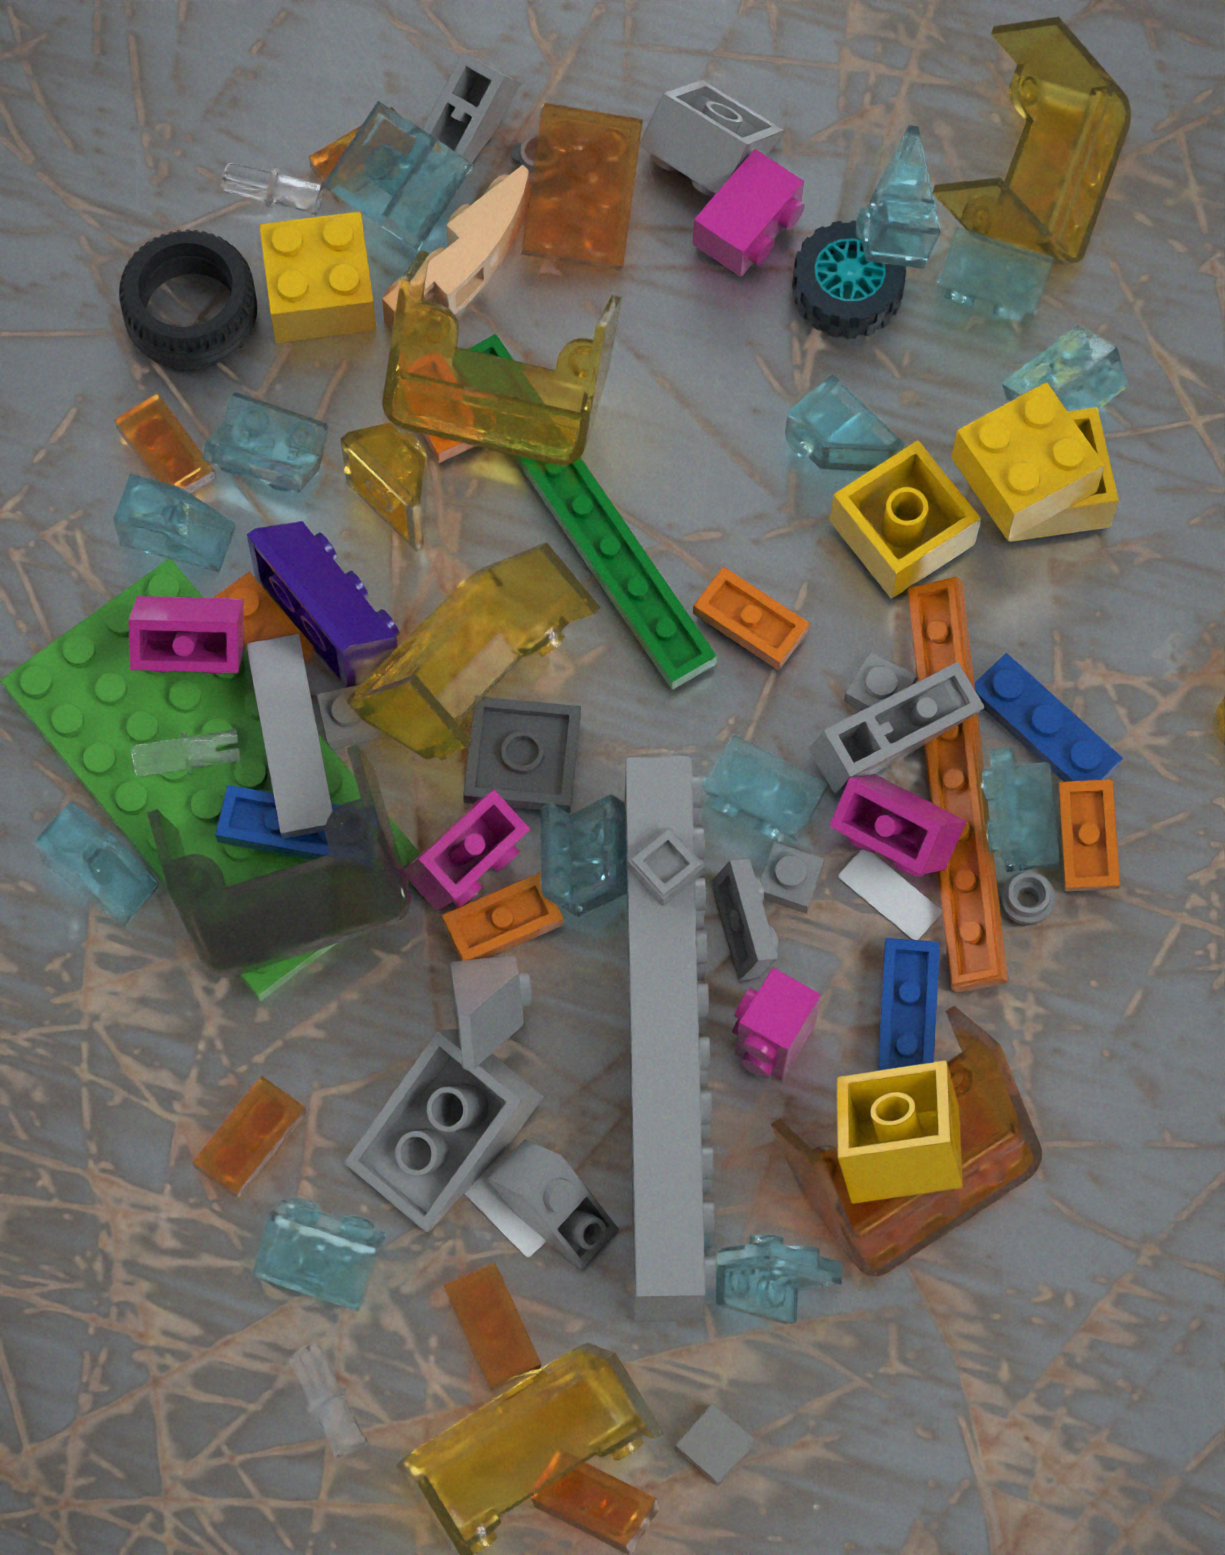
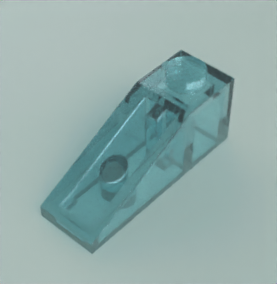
(901, 215)

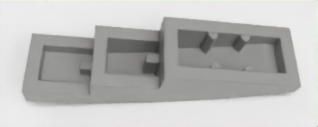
(290, 735)

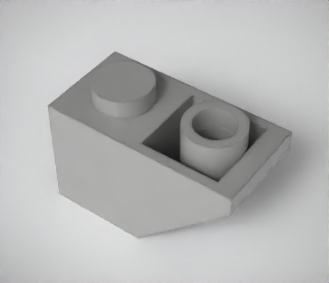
(553, 1202)

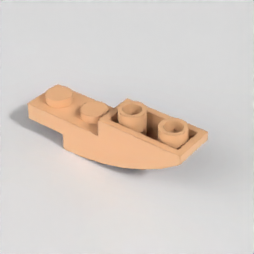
(476, 245)

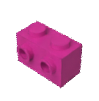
(749, 213)
(186, 634)
(897, 825)
(465, 851)
(774, 1024)

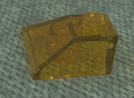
(389, 477)

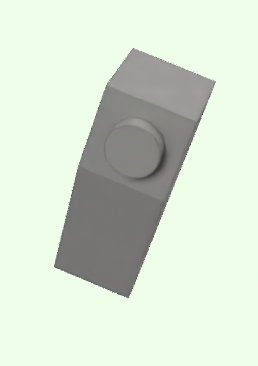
(471, 106)
(895, 726)
(487, 1004)

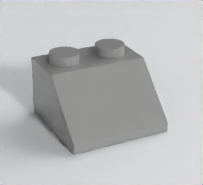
(705, 135)

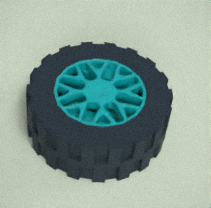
(841, 288)

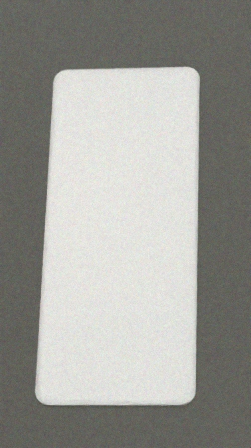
(890, 894)
(496, 1209)

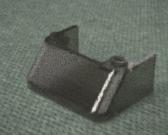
(297, 907)

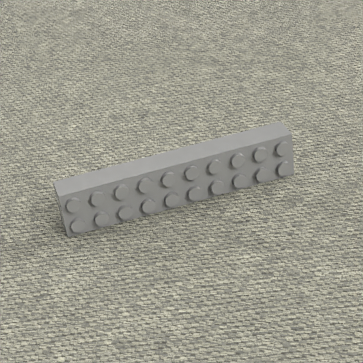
(668, 1055)

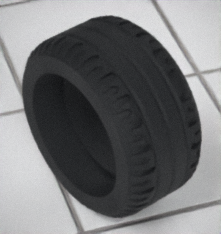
(180, 255)

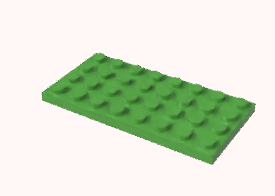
(98, 708)

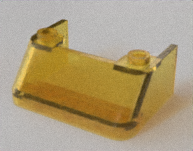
(1064, 152)
(490, 398)
(468, 648)
(525, 1443)

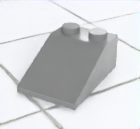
(441, 1130)

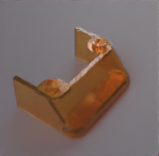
(996, 1158)

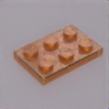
(582, 186)

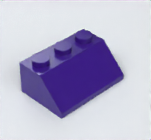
(322, 600)

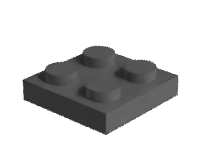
(523, 753)

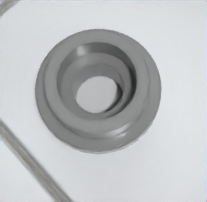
(1027, 883)

